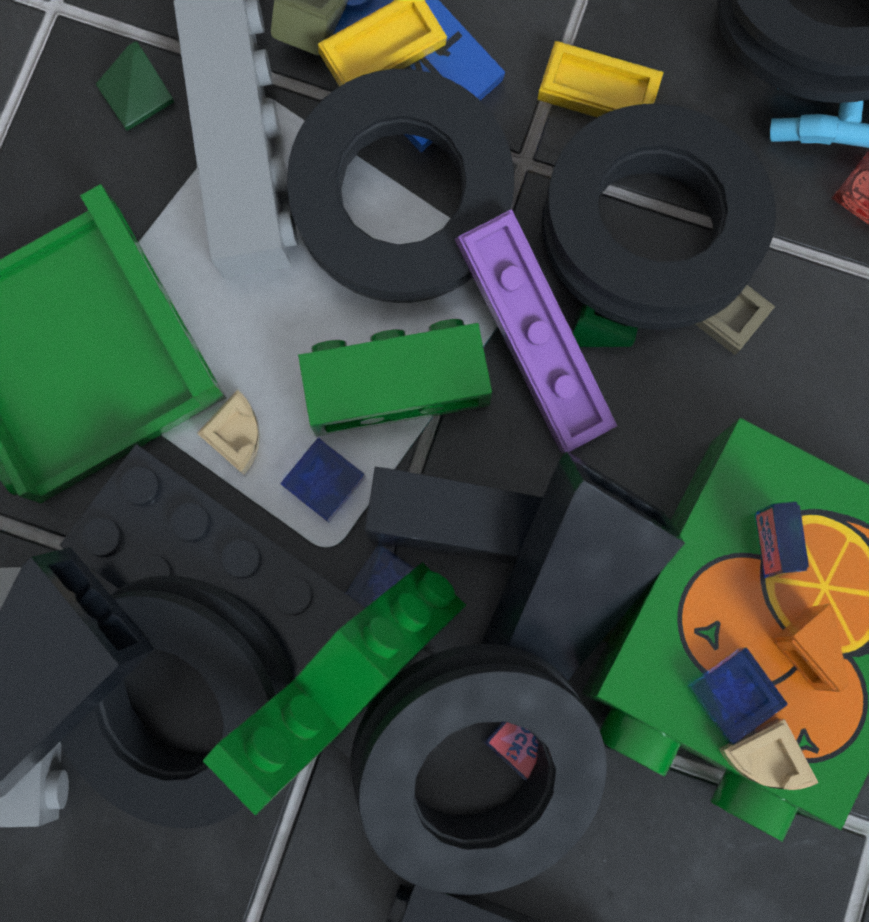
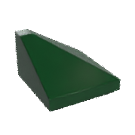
(133, 87)
(598, 331)

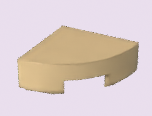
(234, 432)
(771, 758)

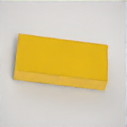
(383, 41)
(595, 81)

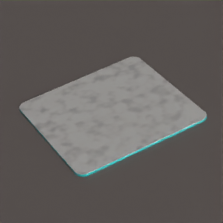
(262, 321)

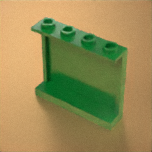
(89, 354)

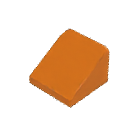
(815, 648)

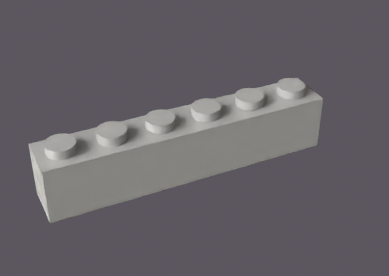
(235, 136)

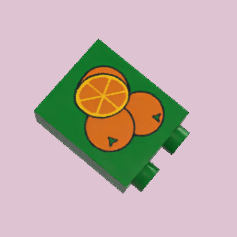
(718, 601)

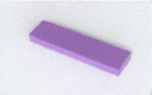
(536, 331)

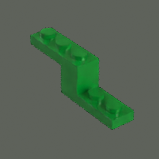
(333, 688)

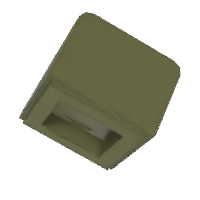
(306, 21)

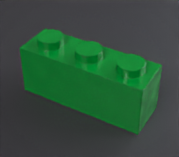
(395, 377)

